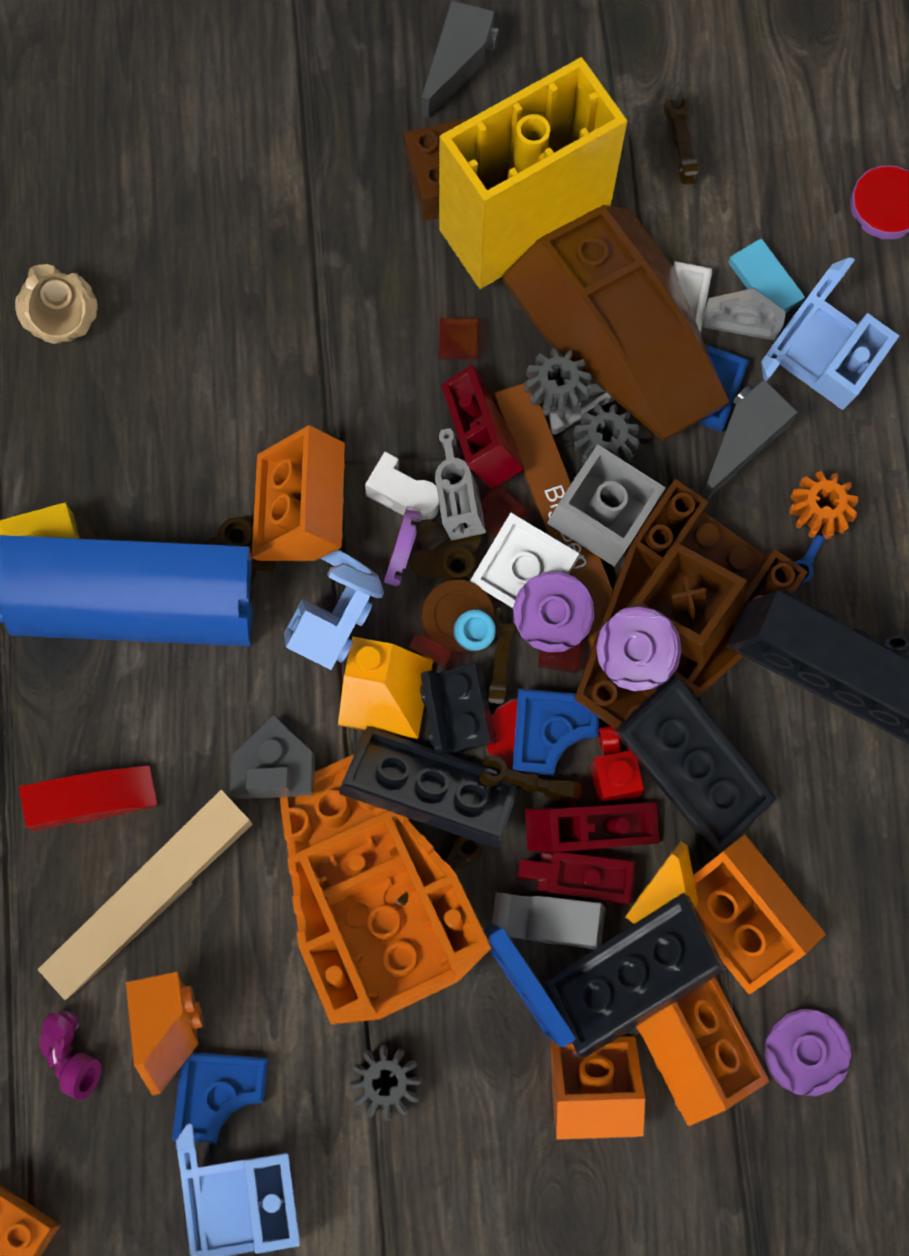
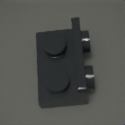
(457, 709)

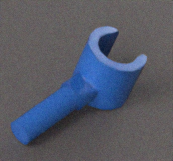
(808, 558)

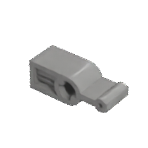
(459, 501)
(550, 920)

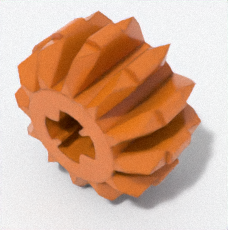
(826, 518)

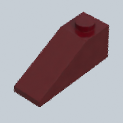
(481, 428)
(591, 827)

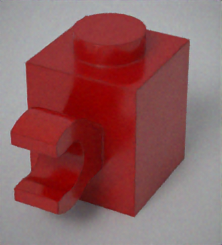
(615, 772)

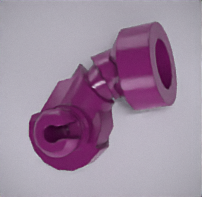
(76, 1074)

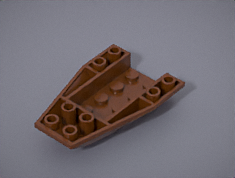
(620, 308)
(681, 520)

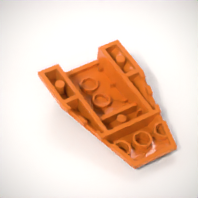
(354, 937)

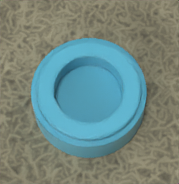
(474, 630)

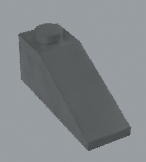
(459, 54)
(754, 424)

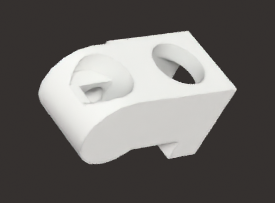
(398, 490)

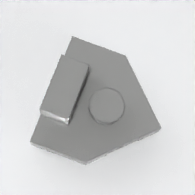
(744, 314)

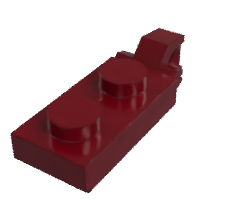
(581, 877)

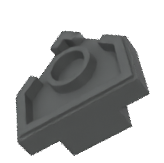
(272, 765)

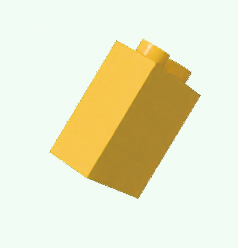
(527, 168)

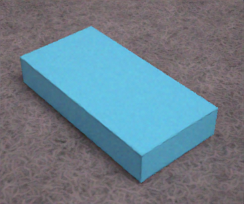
(762, 271)

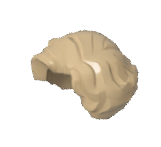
(55, 304)

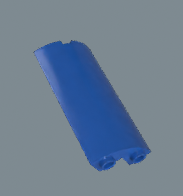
(126, 590)

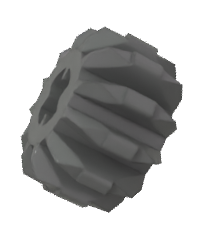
(570, 375)
(594, 426)
(396, 1093)

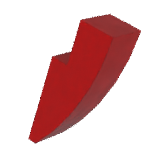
(87, 797)

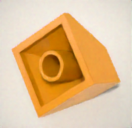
(383, 688)

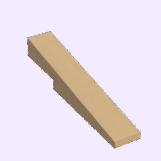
(145, 895)

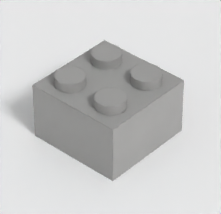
(606, 505)

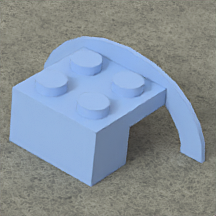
(827, 346)
(324, 634)
(237, 1203)

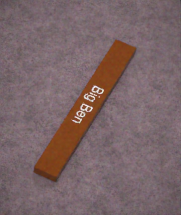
(547, 485)

